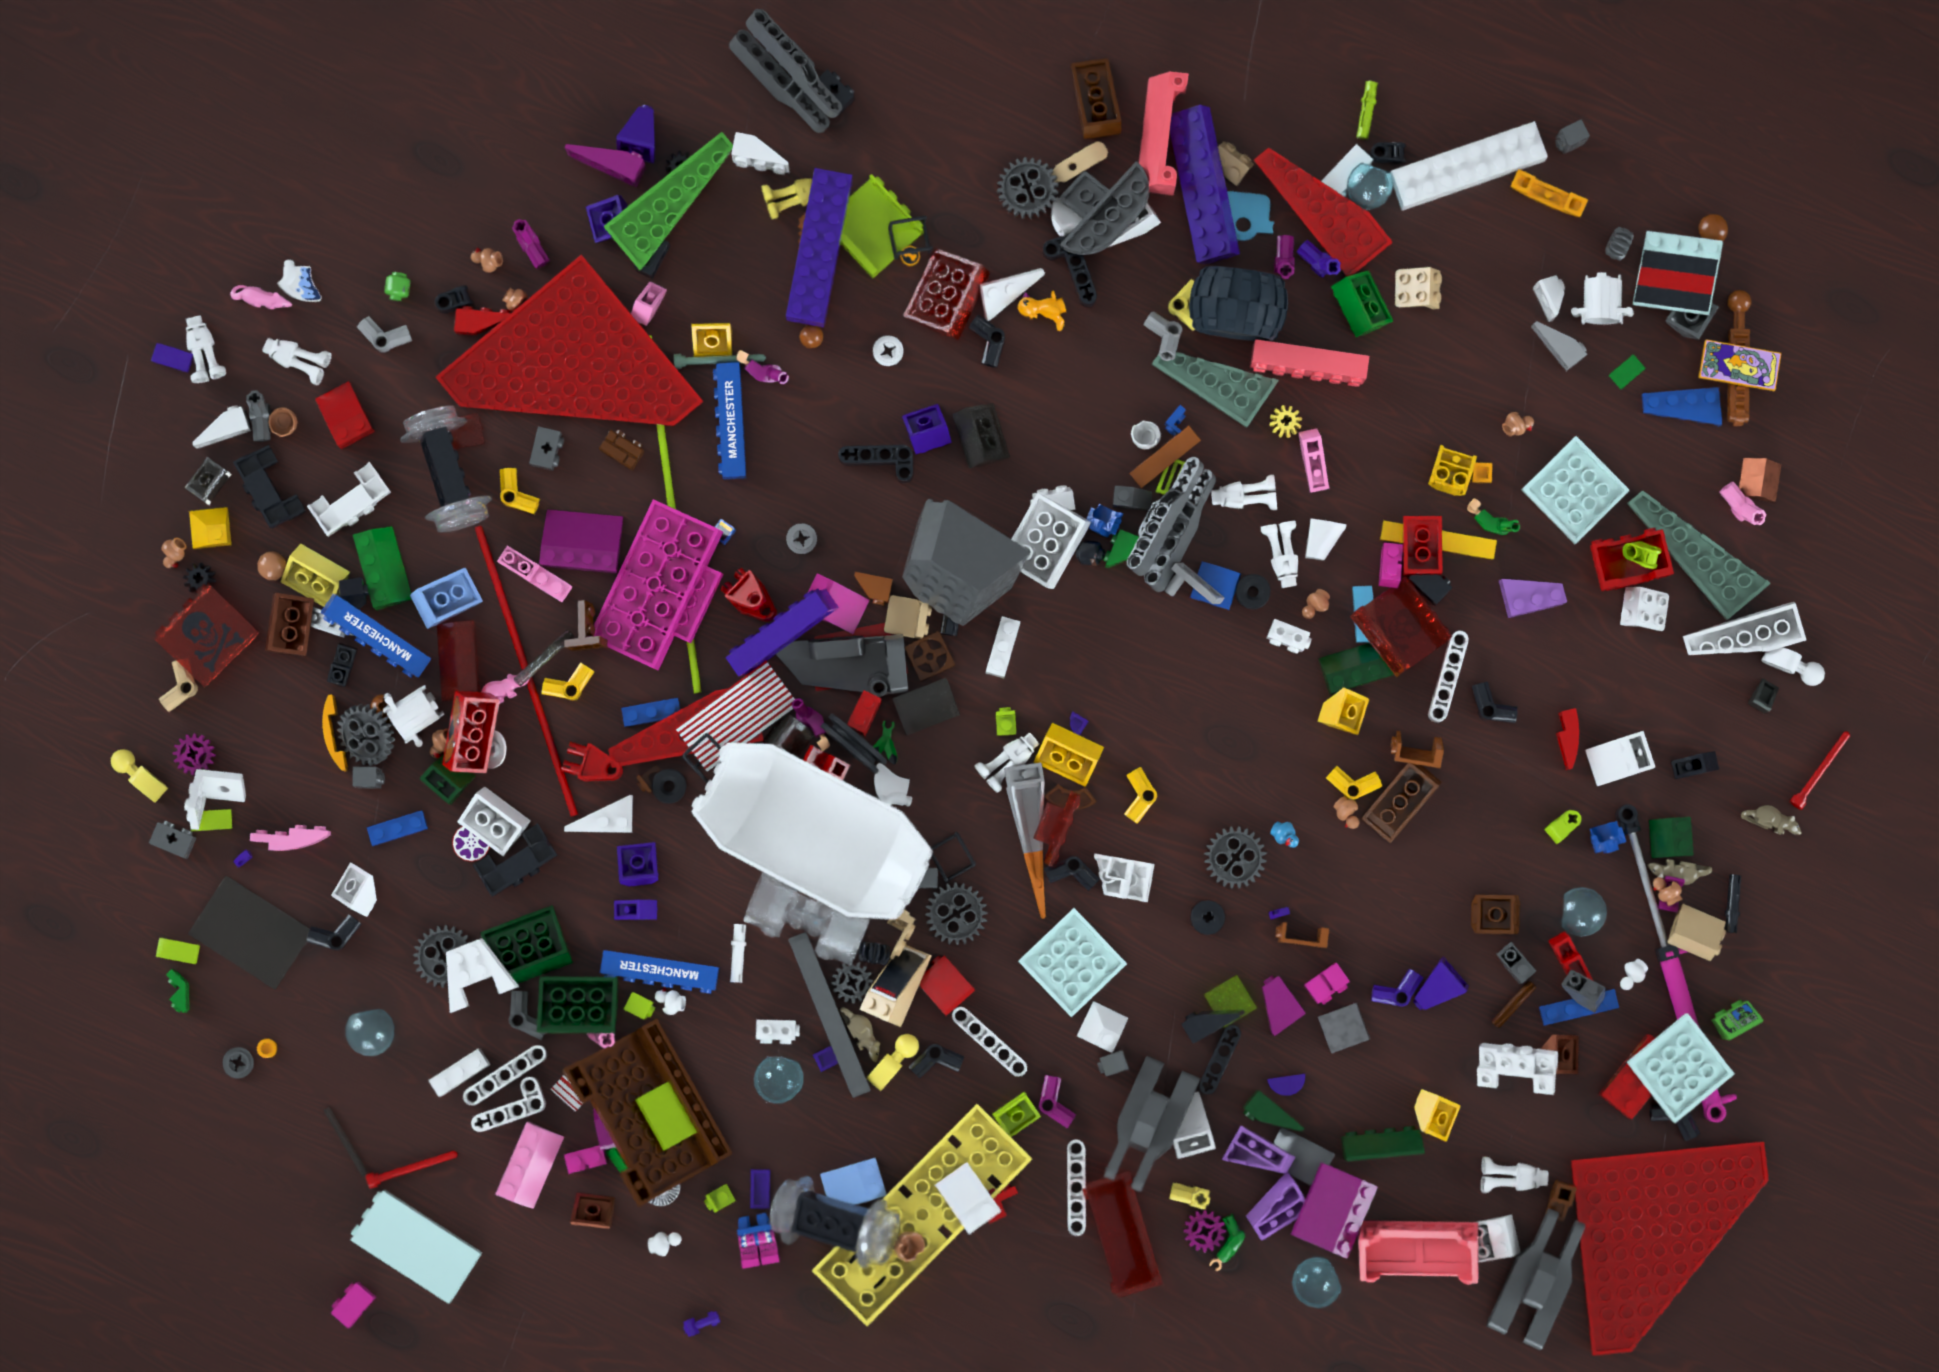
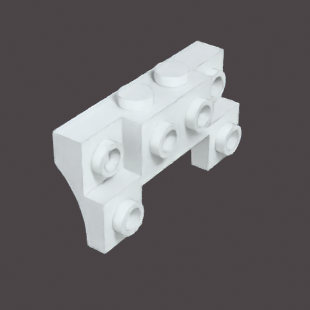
(353, 504)
(1517, 1061)

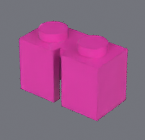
(1390, 565)
(1327, 983)
(580, 1159)
(353, 1304)

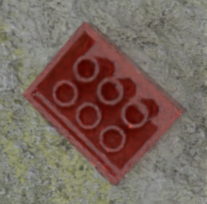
(947, 294)

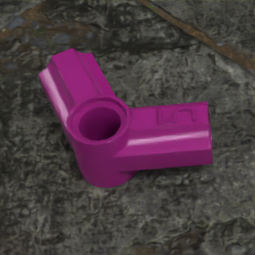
(530, 243)
(1284, 258)
(1050, 1092)

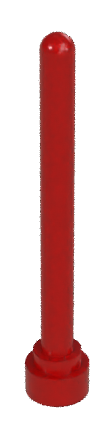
(1799, 800)
(375, 1179)

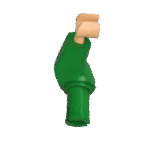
(1492, 524)
(1234, 1241)

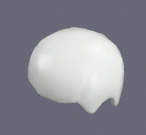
(1145, 435)

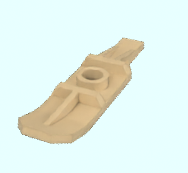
(1083, 159)

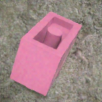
(648, 303)

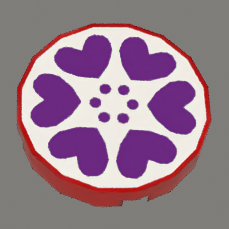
(469, 846)

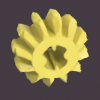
(1278, 418)

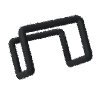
(928, 248)
(695, 767)
(956, 834)

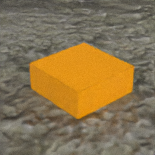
(1482, 473)

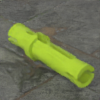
(1368, 103)

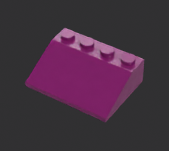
(581, 541)
(1334, 1210)

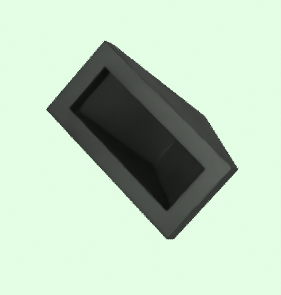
(1763, 696)

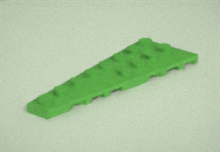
(653, 215)

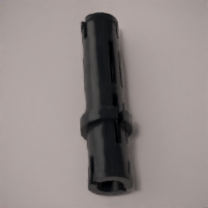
(1733, 903)

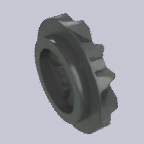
(230, 1067)

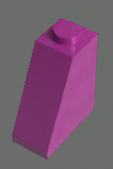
(1280, 1005)

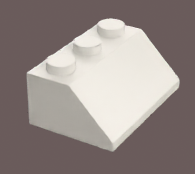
(493, 821)

